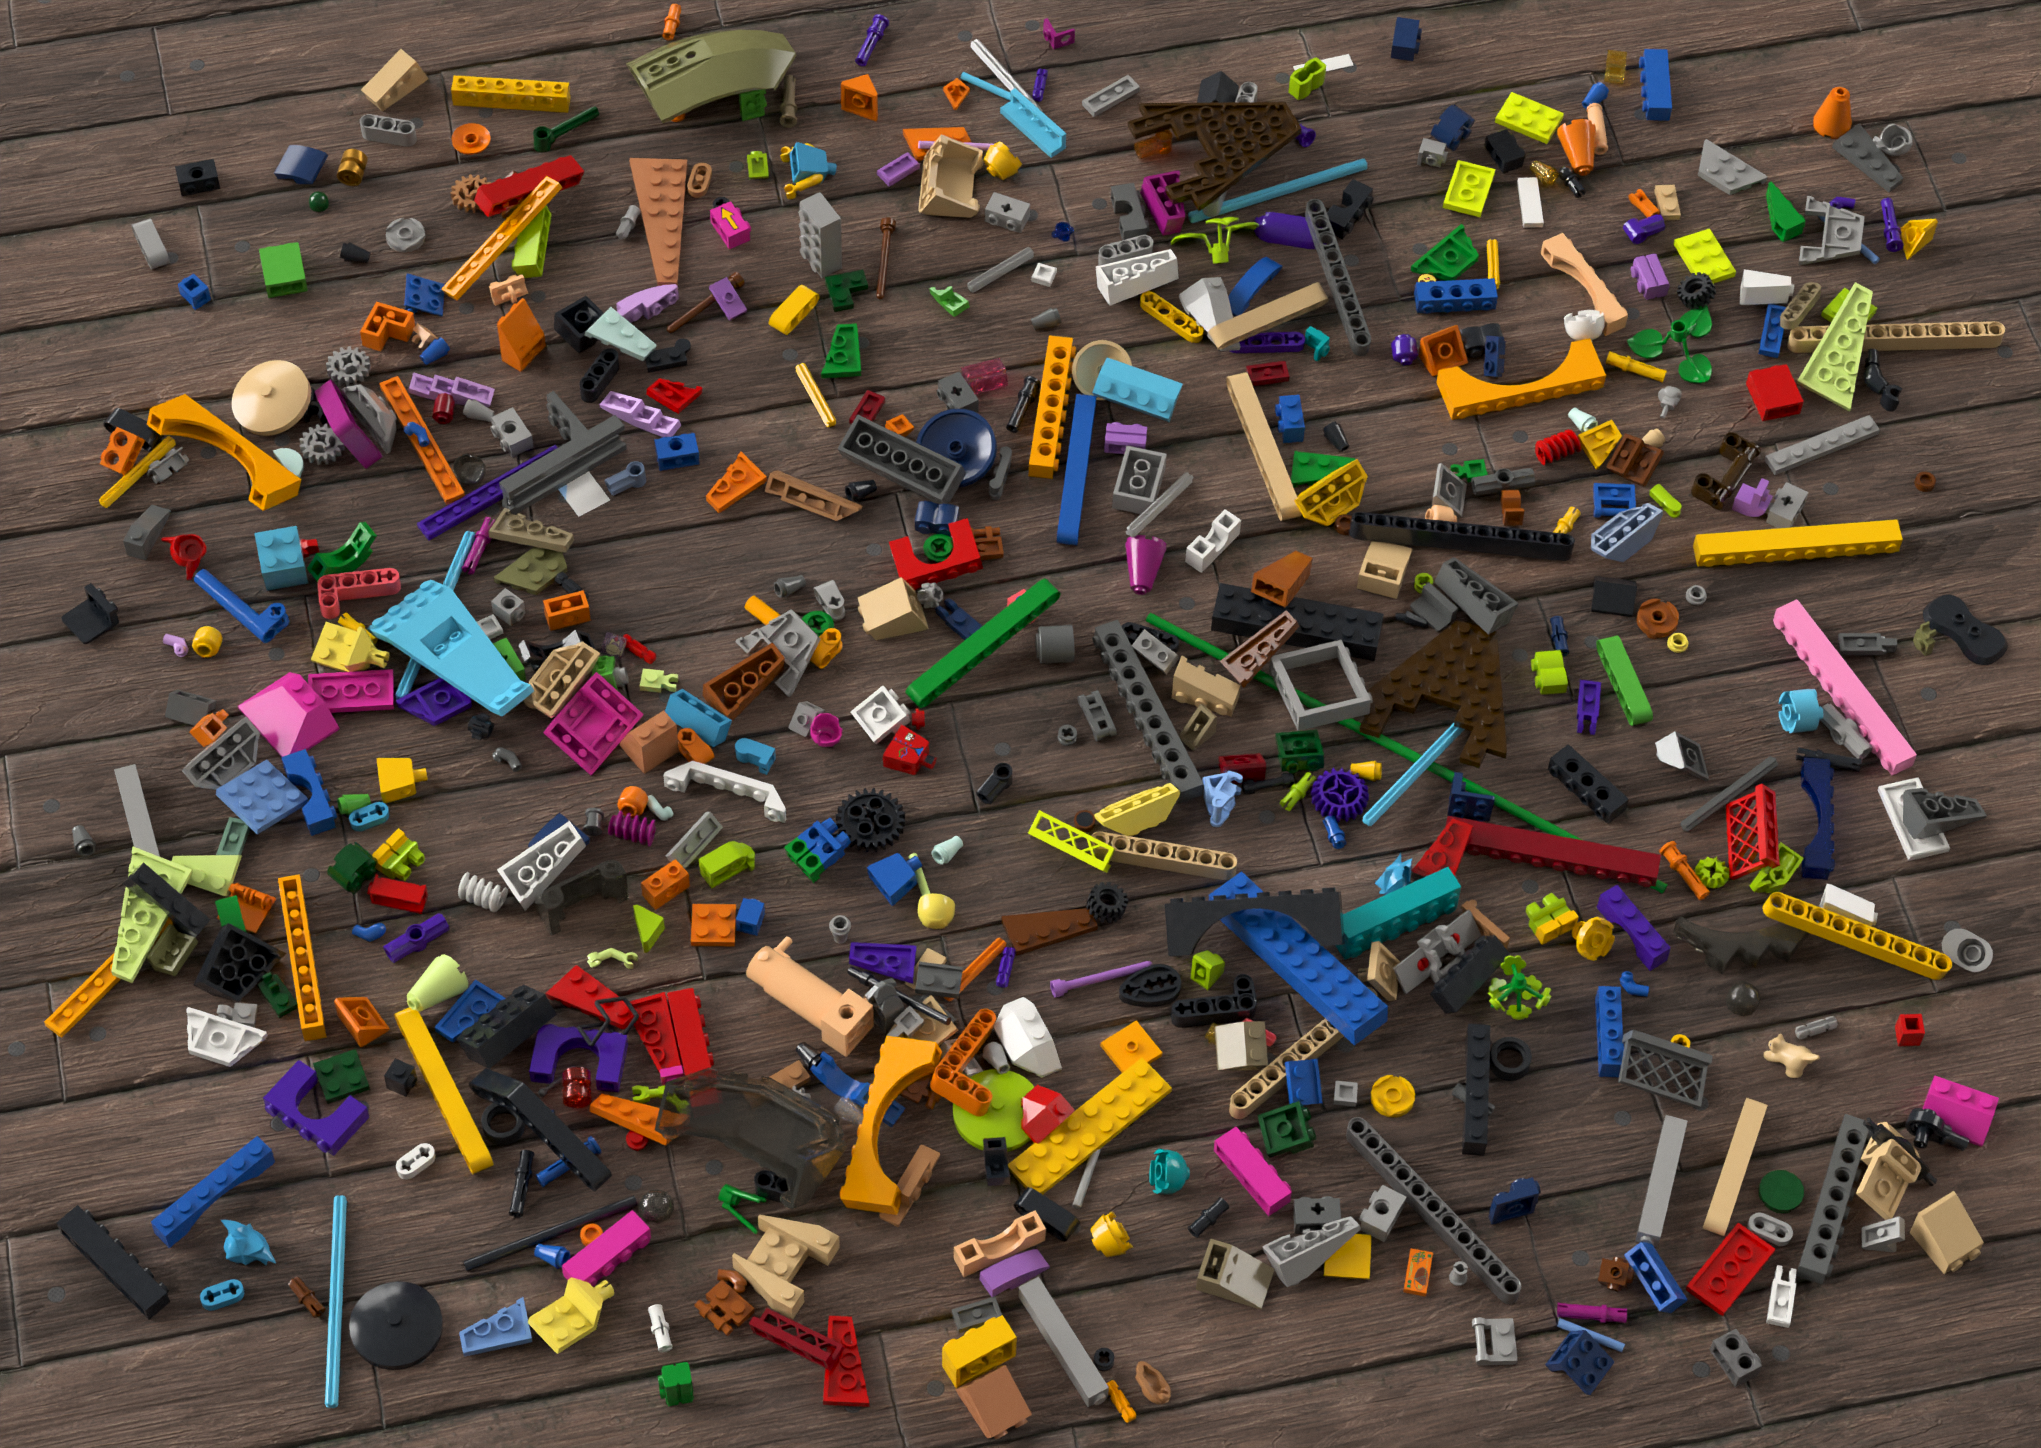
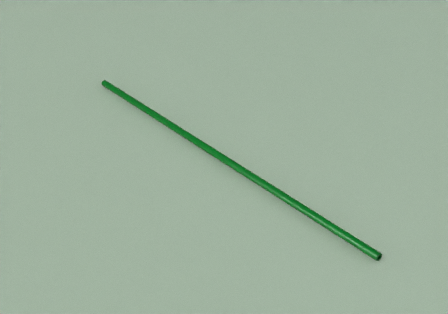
(1383, 740)

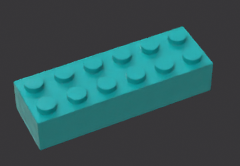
(1399, 912)

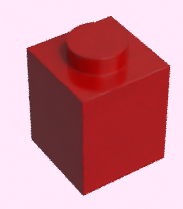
(1909, 1030)

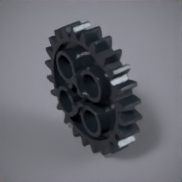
(888, 812)

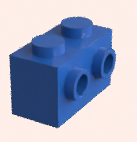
(1290, 418)

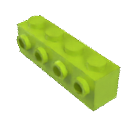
(532, 246)

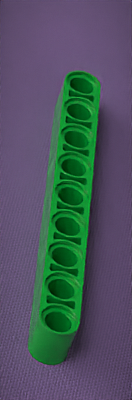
(982, 643)

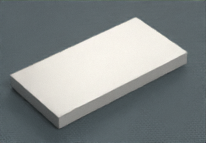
(1893, 801)

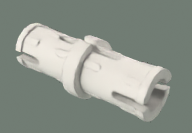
(660, 1328)

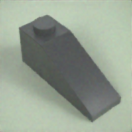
(145, 532)

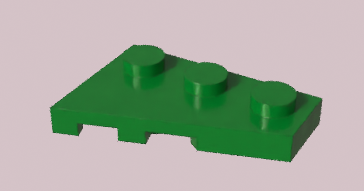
(843, 354)
(1313, 467)

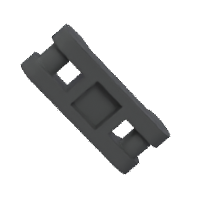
(1000, 473)
(1097, 715)

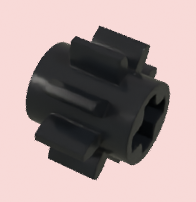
(480, 726)

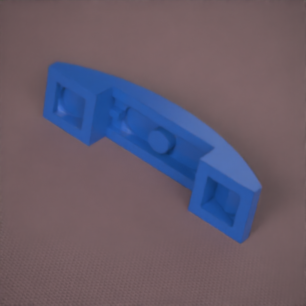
(1251, 283)

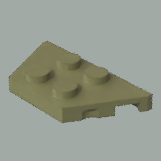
(533, 570)

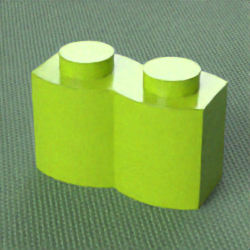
(1307, 78)
(1550, 672)

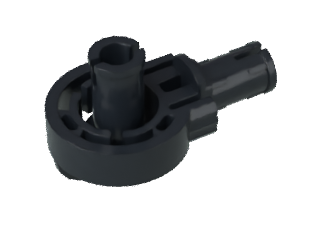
(1928, 1126)

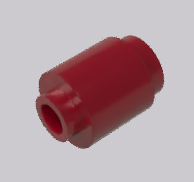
(443, 408)

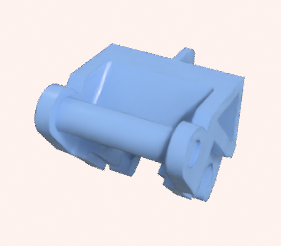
(1219, 795)

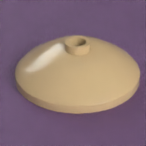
(1090, 361)

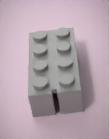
(820, 235)

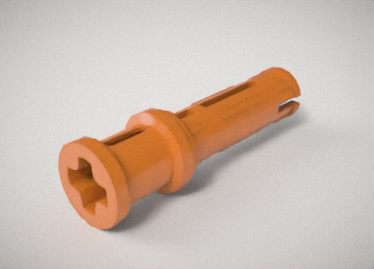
(1679, 863)

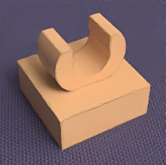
(423, 334)

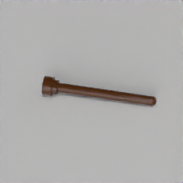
(887, 227)
(736, 281)

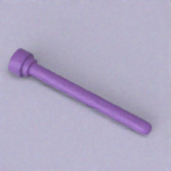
(1060, 987)

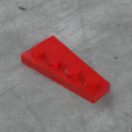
(657, 1030)
(845, 1381)

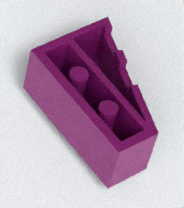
(1166, 215)

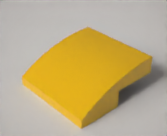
(1351, 1259)

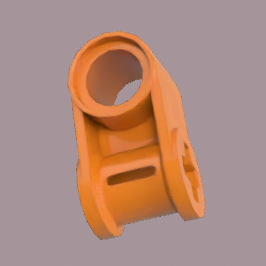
(693, 747)

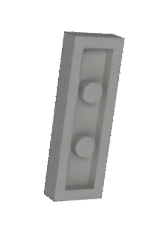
(1110, 96)
(695, 840)

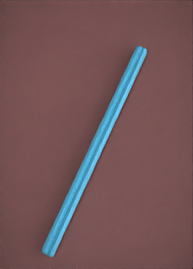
(1284, 188)
(450, 581)
(1411, 775)
(335, 1302)

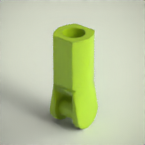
(1666, 501)

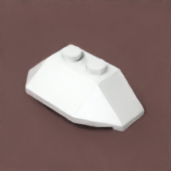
(1026, 1038)

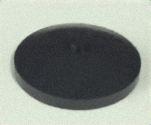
(396, 1325)

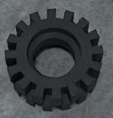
(1699, 298)
(1109, 893)

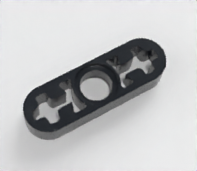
(1165, 637)

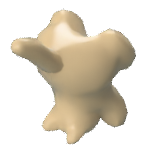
(1792, 1056)

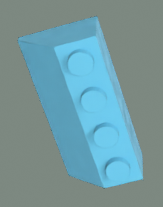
(1137, 389)

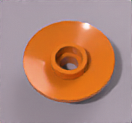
(471, 138)

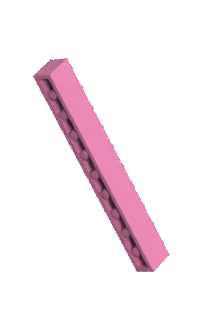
(1844, 687)

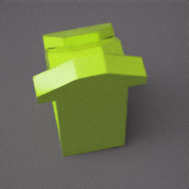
(726, 862)
(1774, 879)

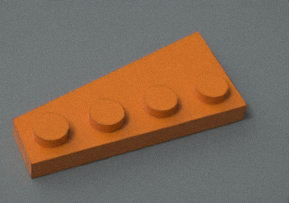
(629, 1114)

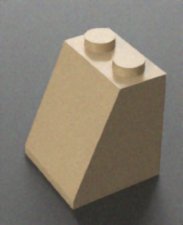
(892, 611)
(1947, 1233)

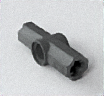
(1503, 480)

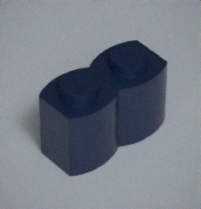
(935, 517)

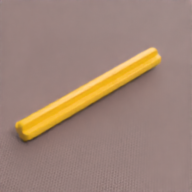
(136, 472)

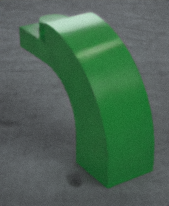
(347, 557)

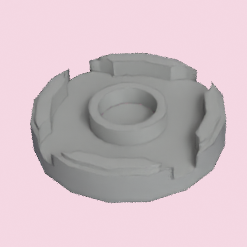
(405, 235)

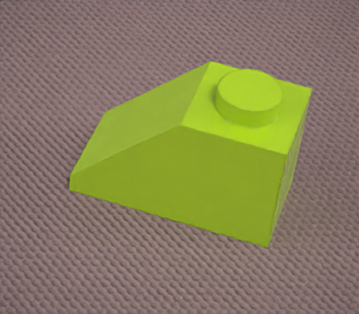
(1206, 968)

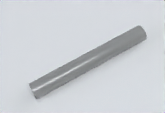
(1085, 1180)

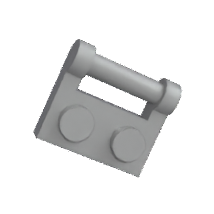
(1502, 1341)

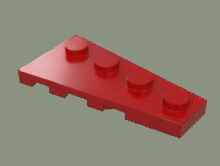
(581, 991)

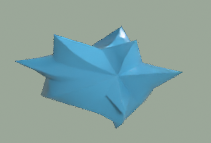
(1395, 876)
(245, 1244)

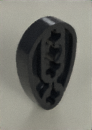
(1151, 975)

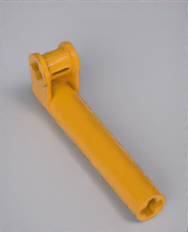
(827, 646)

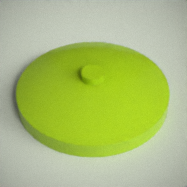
(1003, 1114)

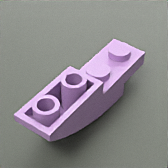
(648, 302)

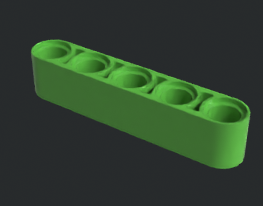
(1624, 680)

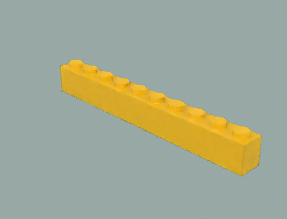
(1797, 543)

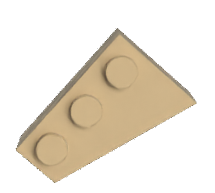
(394, 81)
(1198, 687)

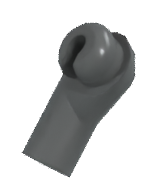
(502, 753)

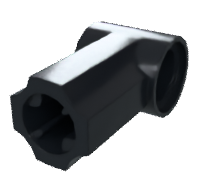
(994, 784)

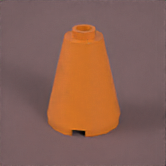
(1834, 114)
(1579, 144)

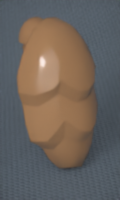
(1152, 1383)

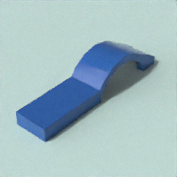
(845, 1086)

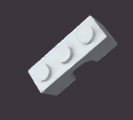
(1206, 550)

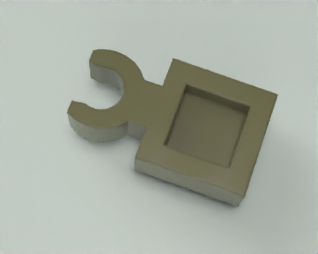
(1923, 639)

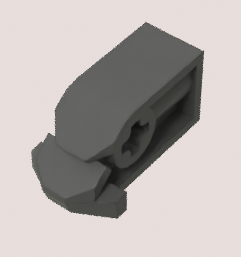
(885, 1003)

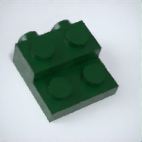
(1299, 751)
(1287, 1129)

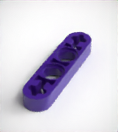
(1266, 345)

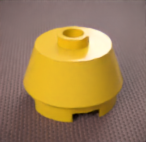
(1001, 161)
(1110, 1236)

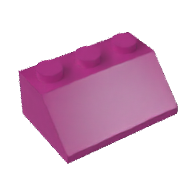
(1962, 1108)

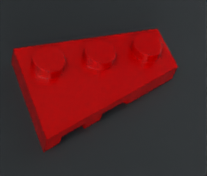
(1446, 850)

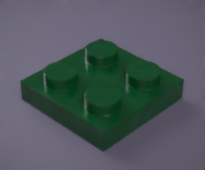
(341, 1076)

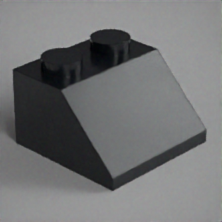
(575, 320)

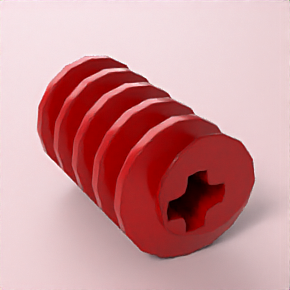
(1557, 446)

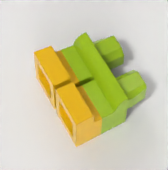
(397, 855)
(1552, 919)

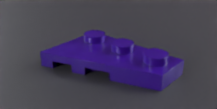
(886, 959)

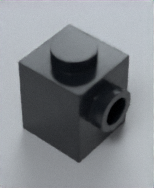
(400, 1077)

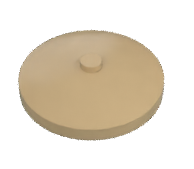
(271, 397)

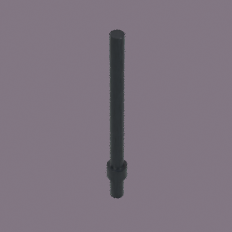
(868, 980)

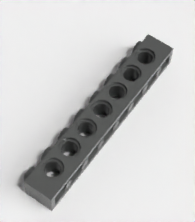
(1811, 1266)

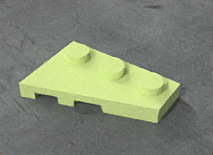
(211, 871)

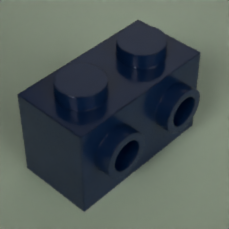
(1405, 38)

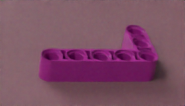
(344, 425)

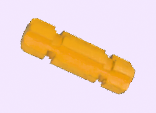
(1121, 1402)

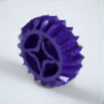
(1347, 786)

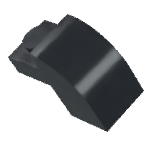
(996, 1161)

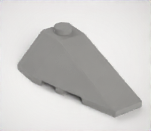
(1208, 304)
(1302, 1255)

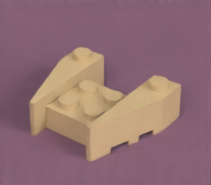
(779, 1258)

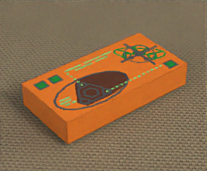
(1418, 1272)

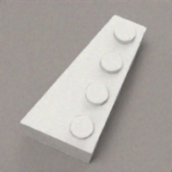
(1136, 275)
(541, 864)

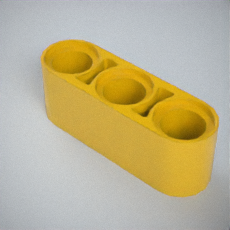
(794, 309)

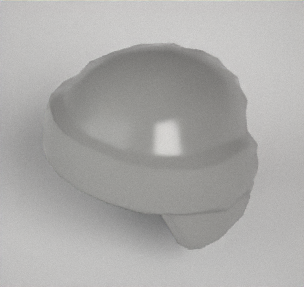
(1894, 140)

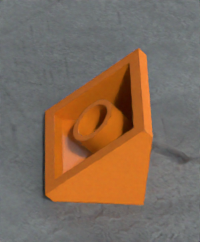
(860, 97)
(1442, 350)
(360, 1019)

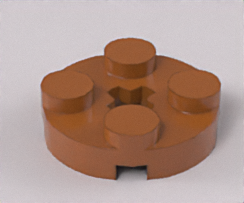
(1653, 628)

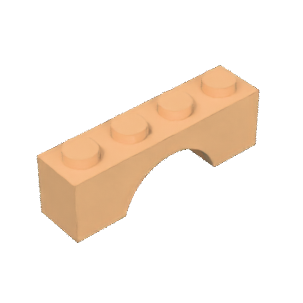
(979, 1254)

